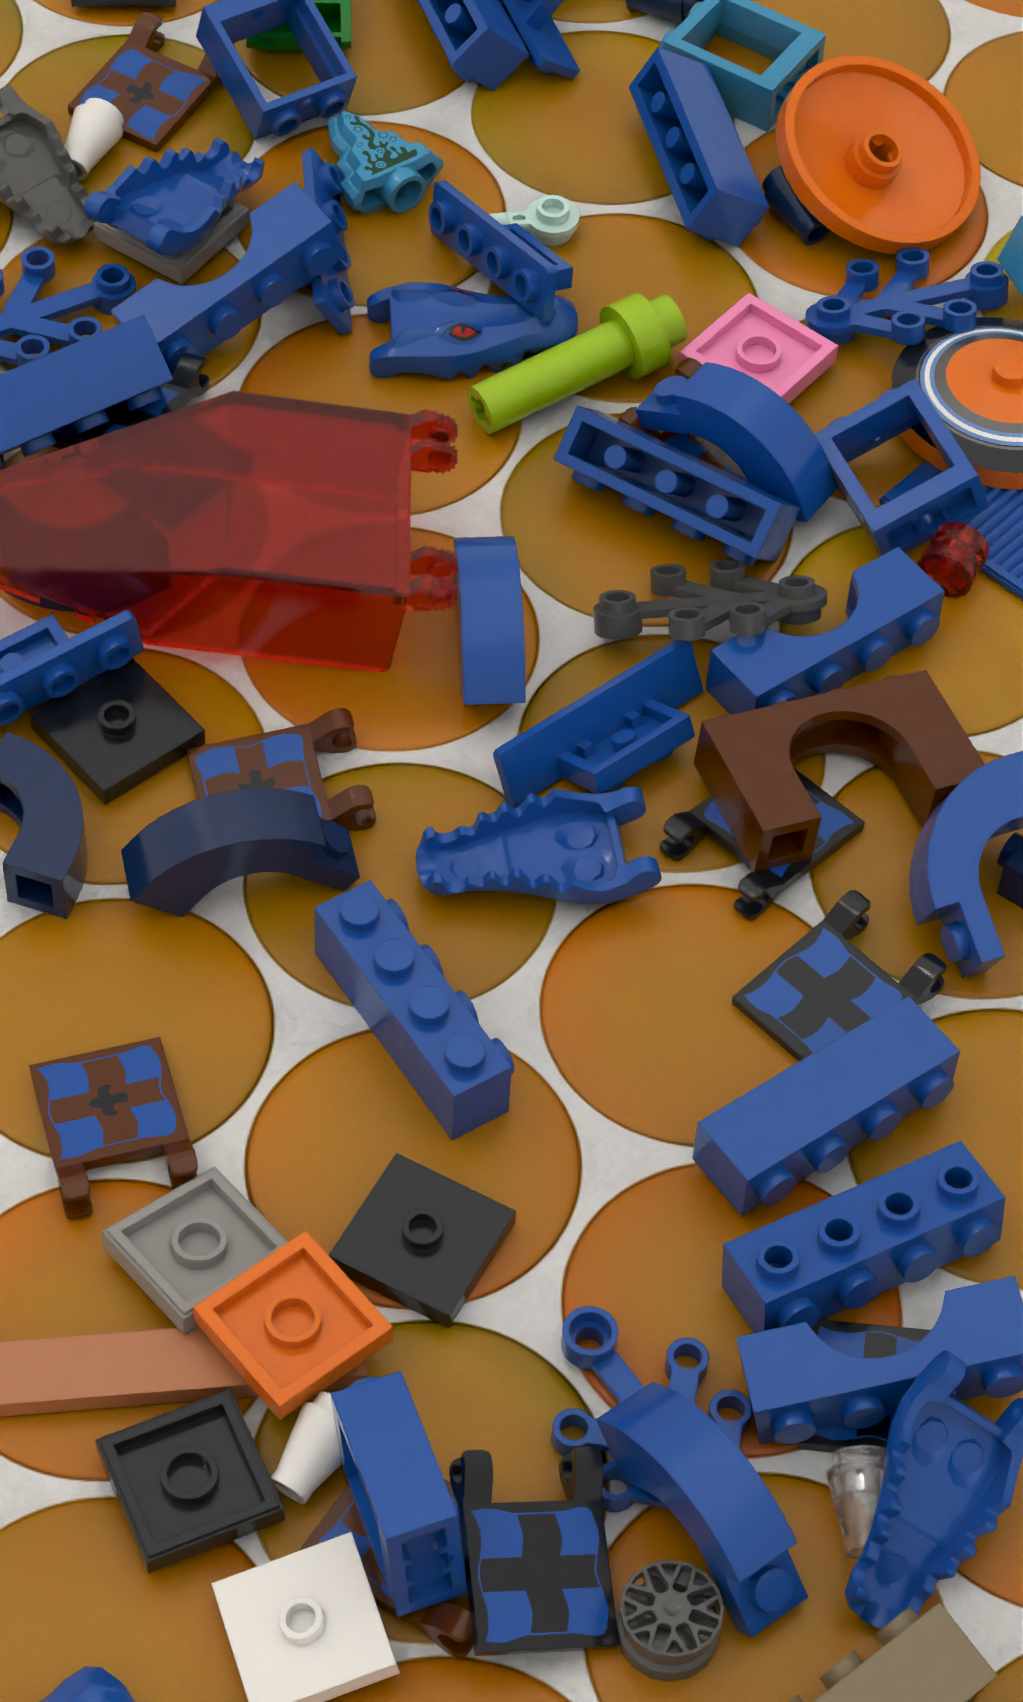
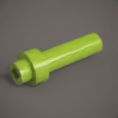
(631, 338)

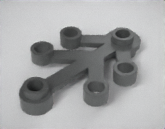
(702, 607)

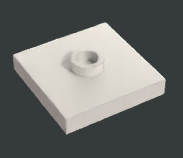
(306, 1625)

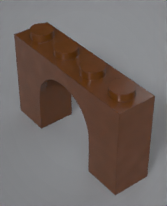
(890, 722)

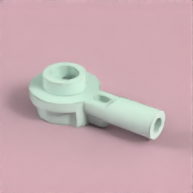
(546, 218)

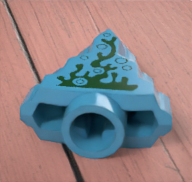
(380, 166)

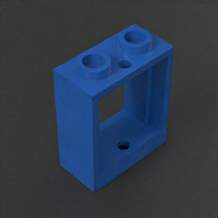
(236, 20)
(945, 497)
(399, 1493)

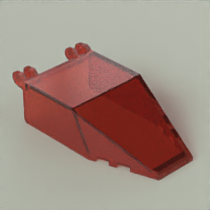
(238, 528)

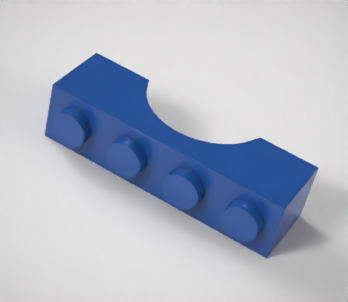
(287, 249)
(887, 611)
(808, 1386)

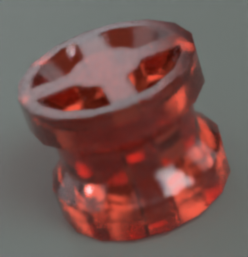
(954, 558)

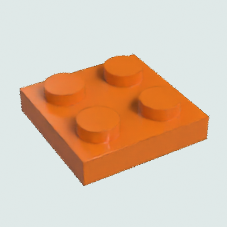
(293, 1324)

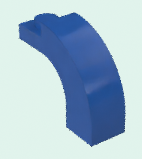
(750, 426)
(490, 620)
(948, 859)
(716, 1495)

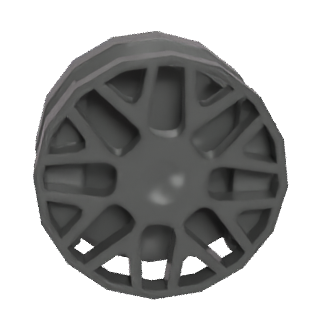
(670, 1621)

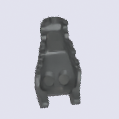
(39, 173)

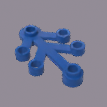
(844, 314)
(33, 319)
(600, 1326)

